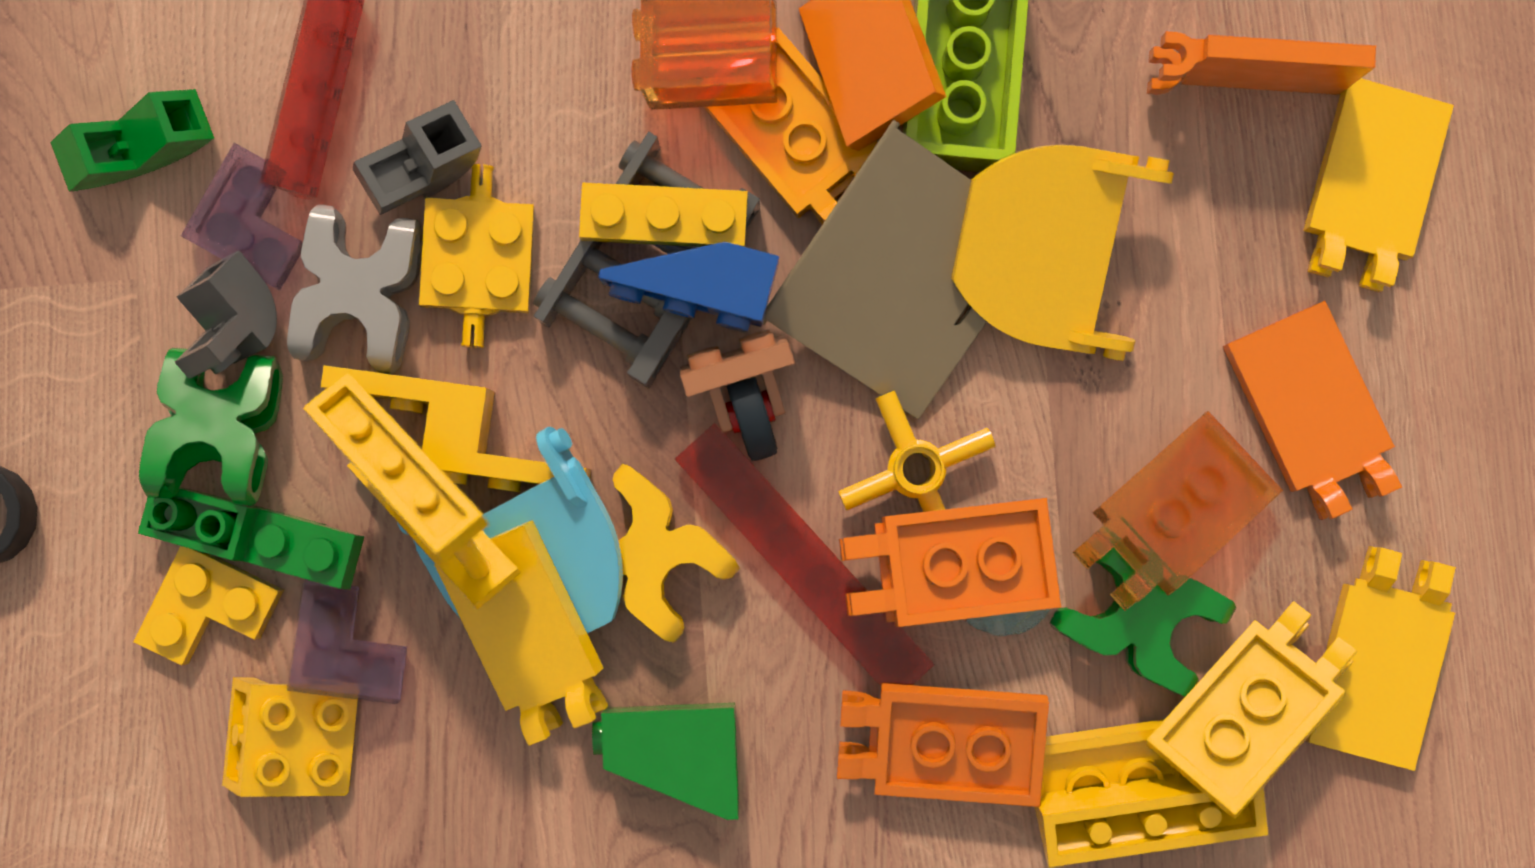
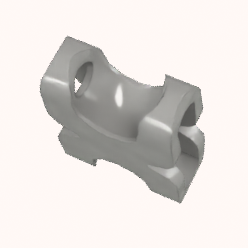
(355, 289)

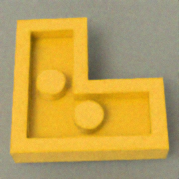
(201, 590)

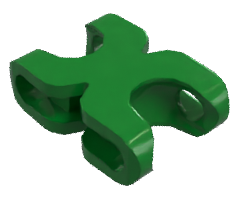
(212, 427)
(1145, 626)

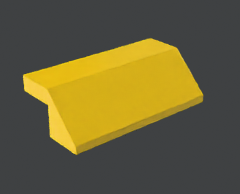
(1119, 799)

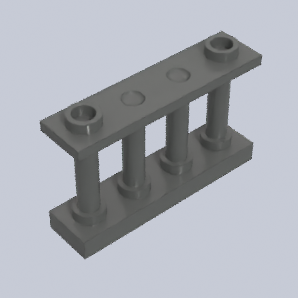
(554, 297)

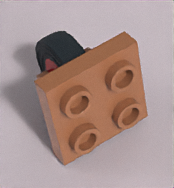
(737, 369)

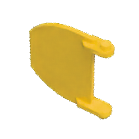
(1043, 242)

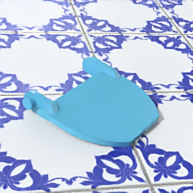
(572, 528)

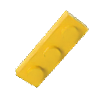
(662, 215)

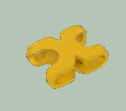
(654, 550)

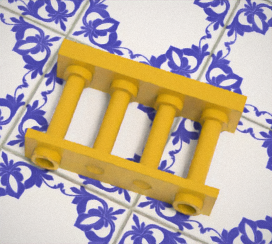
(412, 489)

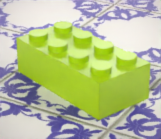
(980, 68)

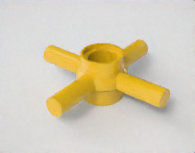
(906, 445)

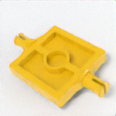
(476, 255)

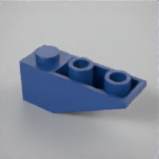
(710, 279)

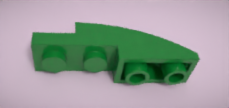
(254, 536)

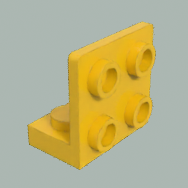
(287, 741)

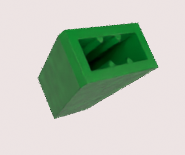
(675, 751)

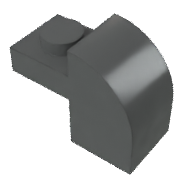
(428, 158)
(233, 310)

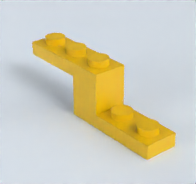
(454, 426)

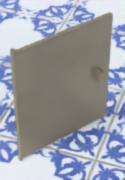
(879, 275)

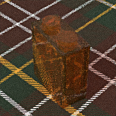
(705, 52)

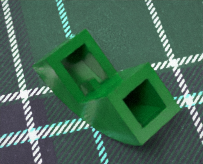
(146, 138)

